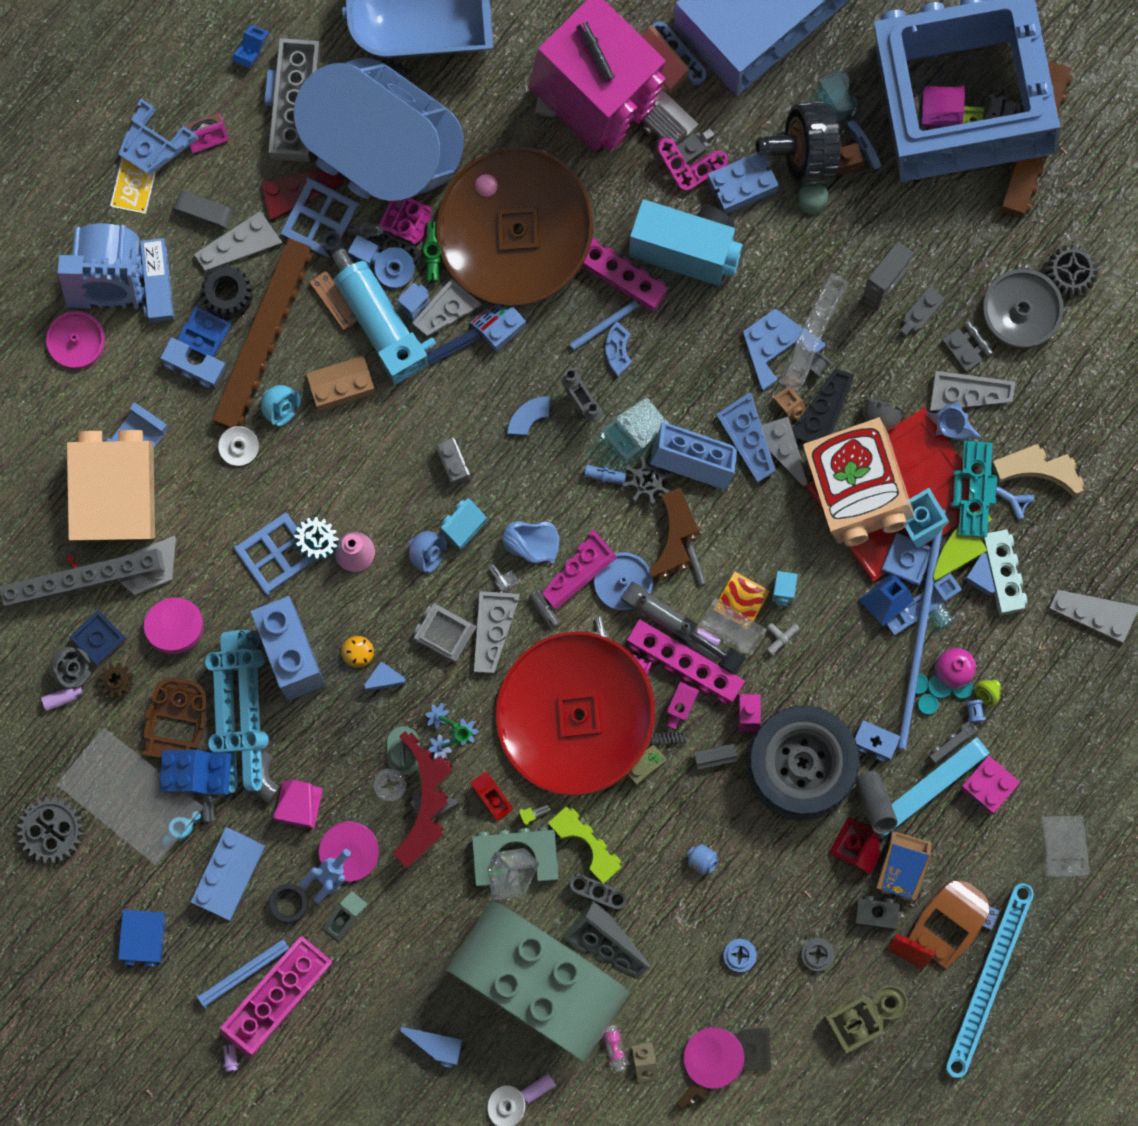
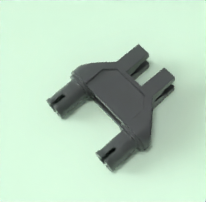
(580, 396)

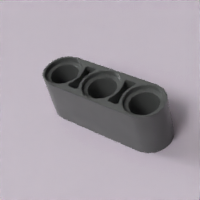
(203, 210)
(591, 884)

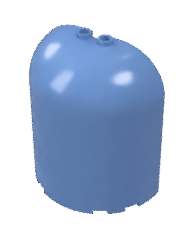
(419, 26)

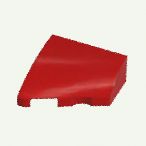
(910, 951)

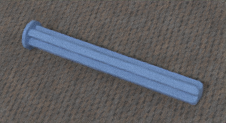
(243, 973)

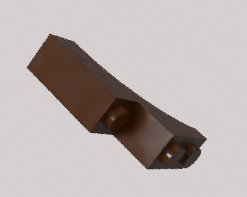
(681, 529)

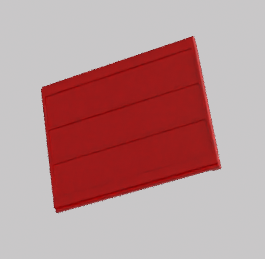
(924, 463)

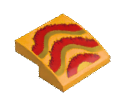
(744, 595)

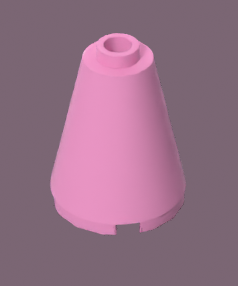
(354, 552)

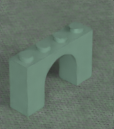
(540, 842)

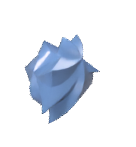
(953, 423)

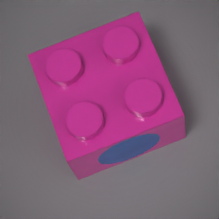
(989, 785)

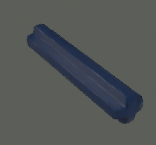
(453, 346)

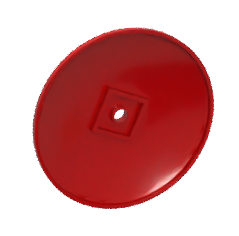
(540, 708)

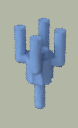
(329, 875)

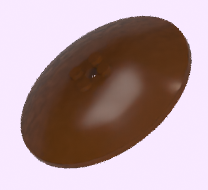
(480, 235)

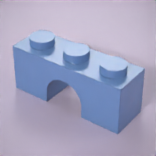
(208, 372)

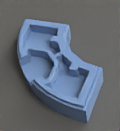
(864, 144)
(616, 349)
(528, 414)

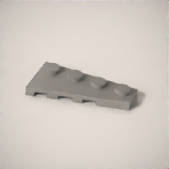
(1098, 614)
(493, 624)

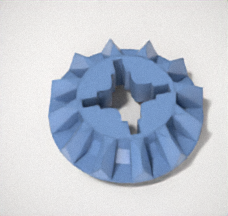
(734, 947)

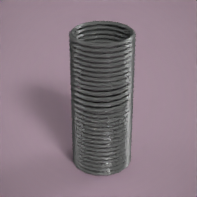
(876, 802)

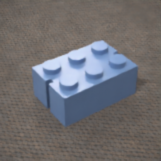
(742, 183)

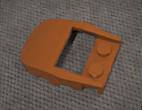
(961, 904)

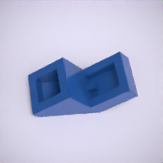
(251, 46)

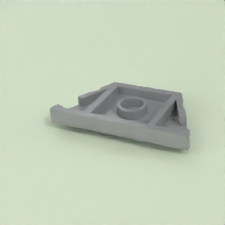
(150, 582)

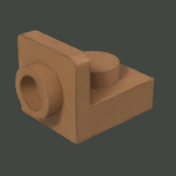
(790, 403)

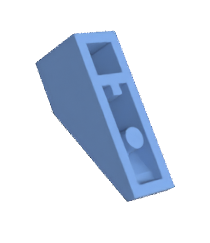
(438, 1046)

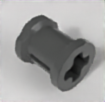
(819, 365)

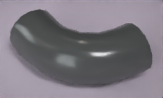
(268, 787)

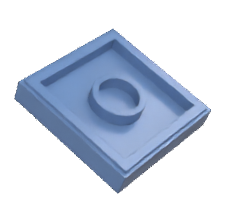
(907, 560)

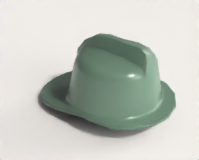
(398, 754)

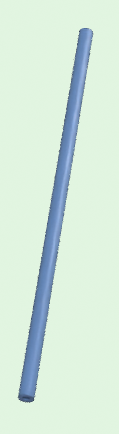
(919, 641)

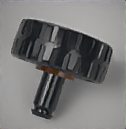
(808, 143)

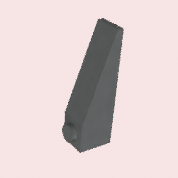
(602, 936)

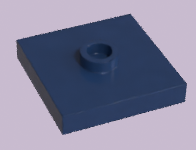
(97, 638)

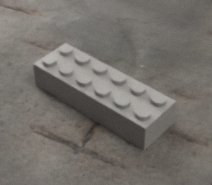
(295, 64)

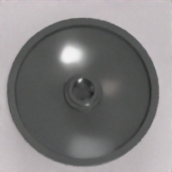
(1023, 308)

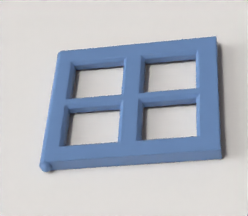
(319, 217)
(275, 553)

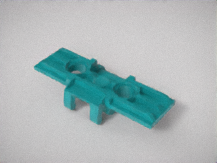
(981, 489)

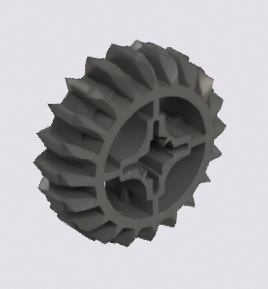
(1073, 255)

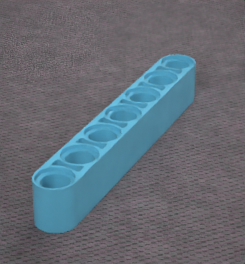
(938, 781)

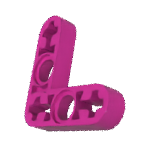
(690, 171)

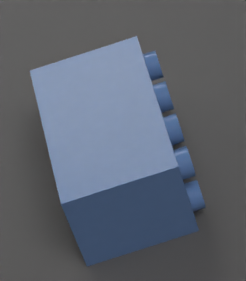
(747, 36)

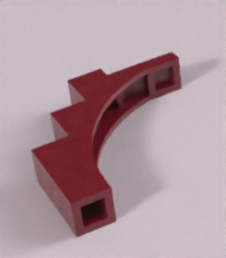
(425, 832)

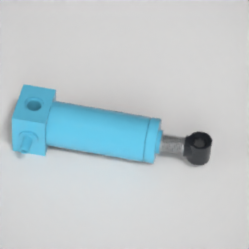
(377, 314)

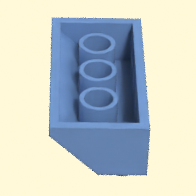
(694, 455)
(227, 874)

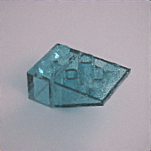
(633, 430)

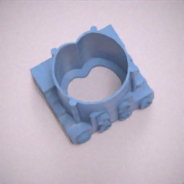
(102, 268)

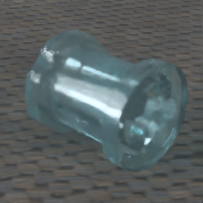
(942, 615)

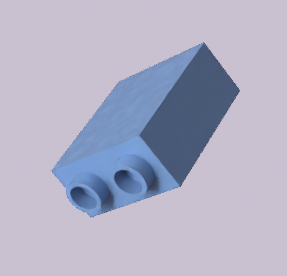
(288, 648)

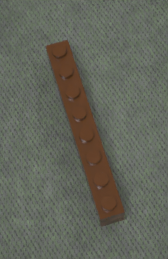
(1025, 171)

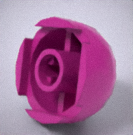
(955, 668)

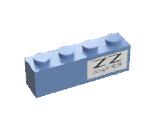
(157, 280)

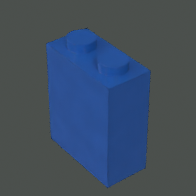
(142, 937)

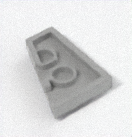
(446, 307)

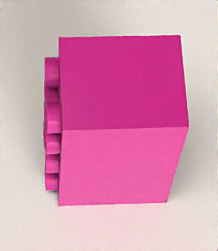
(574, 89)

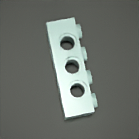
(1005, 603)

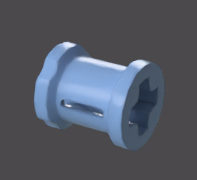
(978, 705)

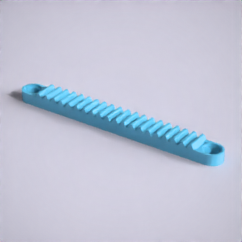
(989, 980)

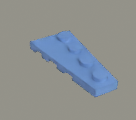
(748, 436)

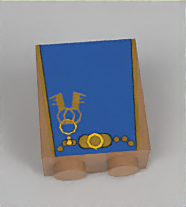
(904, 866)

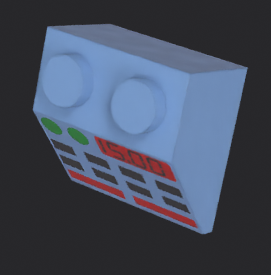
(499, 325)

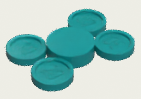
(928, 703)

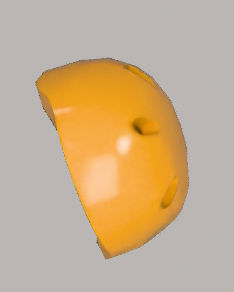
(358, 651)

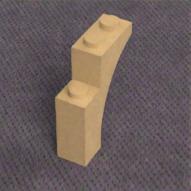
(1032, 463)

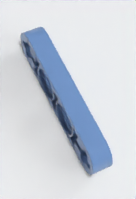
(683, 51)

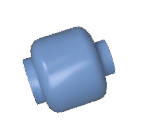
(702, 859)

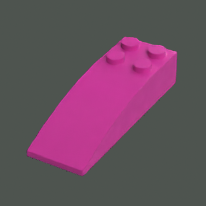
(275, 997)

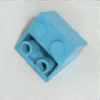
(463, 523)

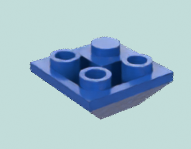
(887, 599)

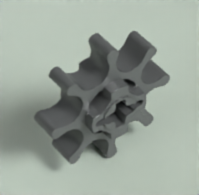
(643, 474)

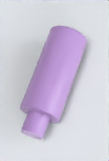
(60, 697)
(538, 1088)

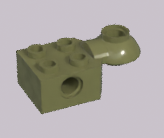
(863, 1017)

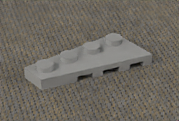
(242, 241)
(969, 390)

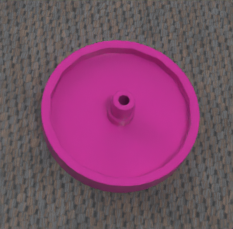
(75, 340)
(173, 625)
(358, 841)
(713, 1057)

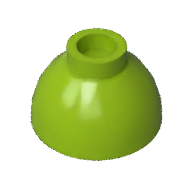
(988, 691)

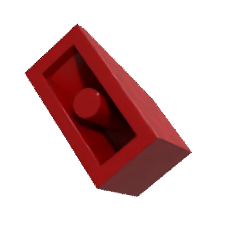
(491, 796)

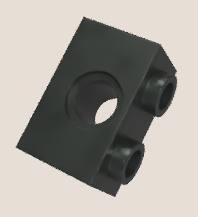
(864, 913)

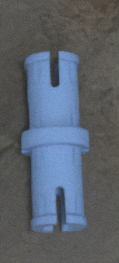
(605, 474)

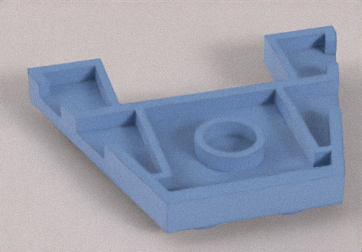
(147, 148)
(769, 339)

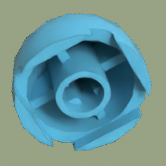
(279, 403)

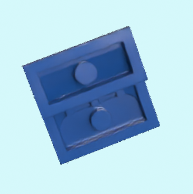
(204, 332)

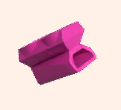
(298, 803)

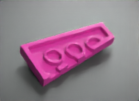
(584, 566)

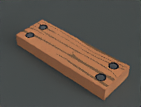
(333, 300)

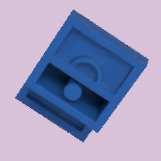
(195, 772)

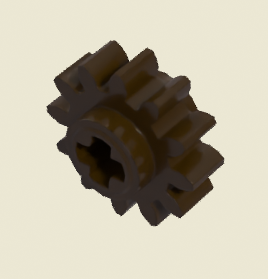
(109, 676)

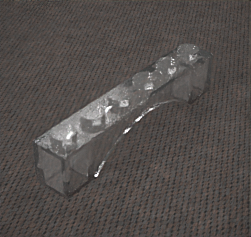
(812, 331)

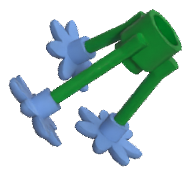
(458, 733)

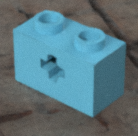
(784, 588)

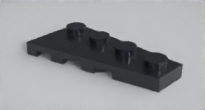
(825, 408)

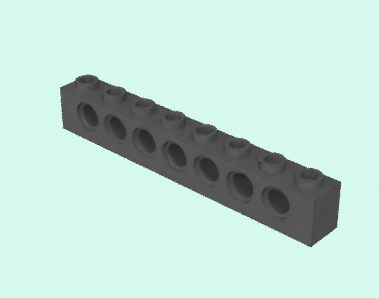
(82, 578)

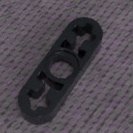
(390, 238)

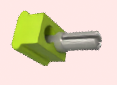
(529, 815)

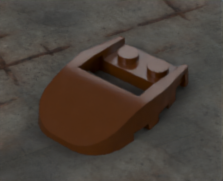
(175, 700)

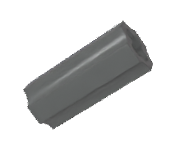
(715, 756)

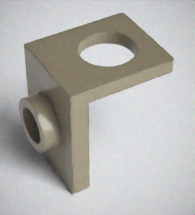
(645, 1060)

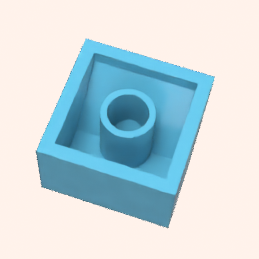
(928, 518)

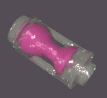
(612, 1040)

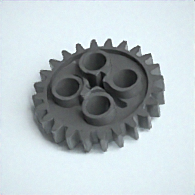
(62, 815)

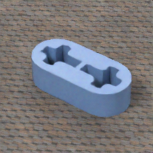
(270, 87)

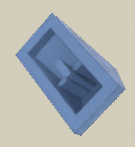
(981, 576)
(384, 678)

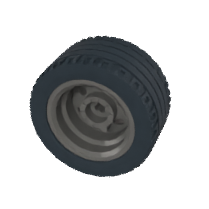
(823, 734)

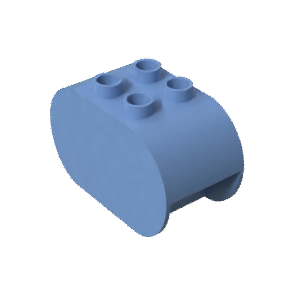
(377, 130)

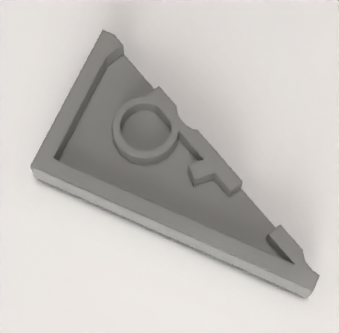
(784, 447)

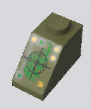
(647, 765)

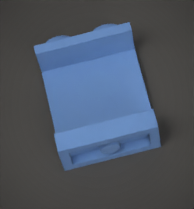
(141, 419)

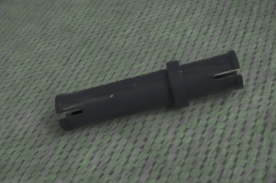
(595, 51)

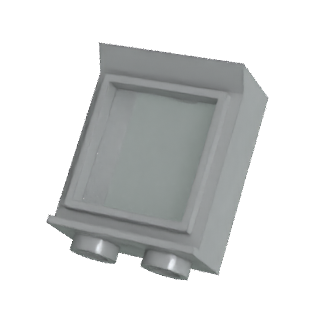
(444, 632)

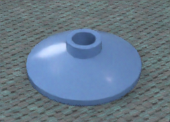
(387, 274)

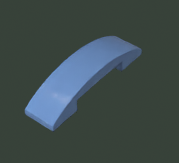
(942, 591)

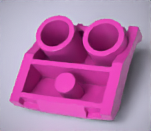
(943, 106)
(406, 219)

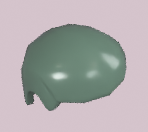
(813, 198)

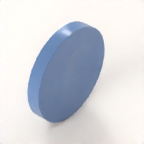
(616, 578)

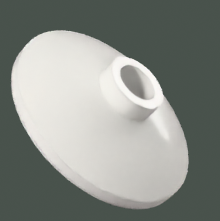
(242, 454)
(499, 1103)

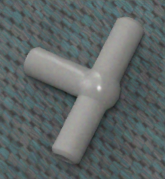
(782, 638)

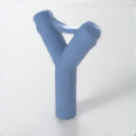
(1014, 500)

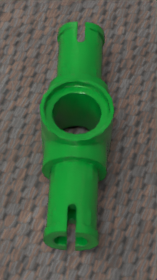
(432, 261)

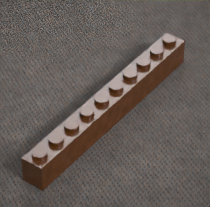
(262, 335)

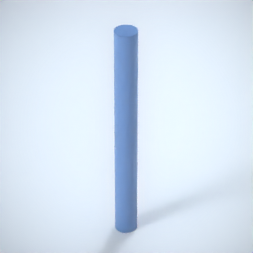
(604, 325)

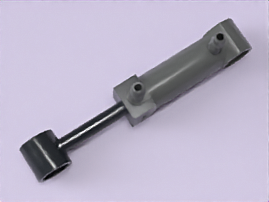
(680, 626)

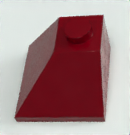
(857, 846)

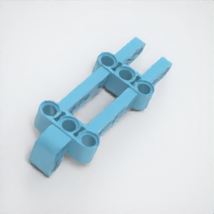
(236, 654)

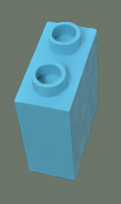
(684, 243)

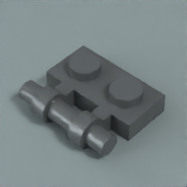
(963, 351)

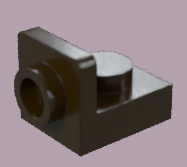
(688, 1097)

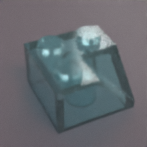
(834, 91)

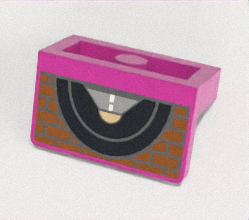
(210, 132)

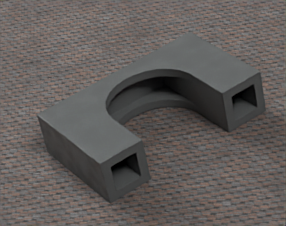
(887, 276)

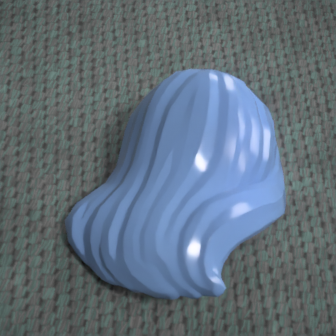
(532, 541)

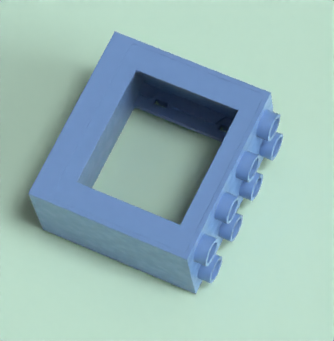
(979, 142)

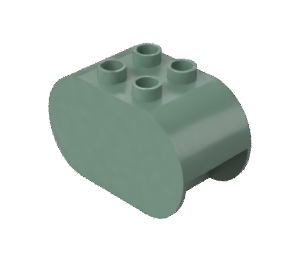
(538, 981)

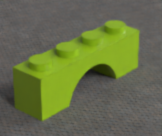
(567, 825)

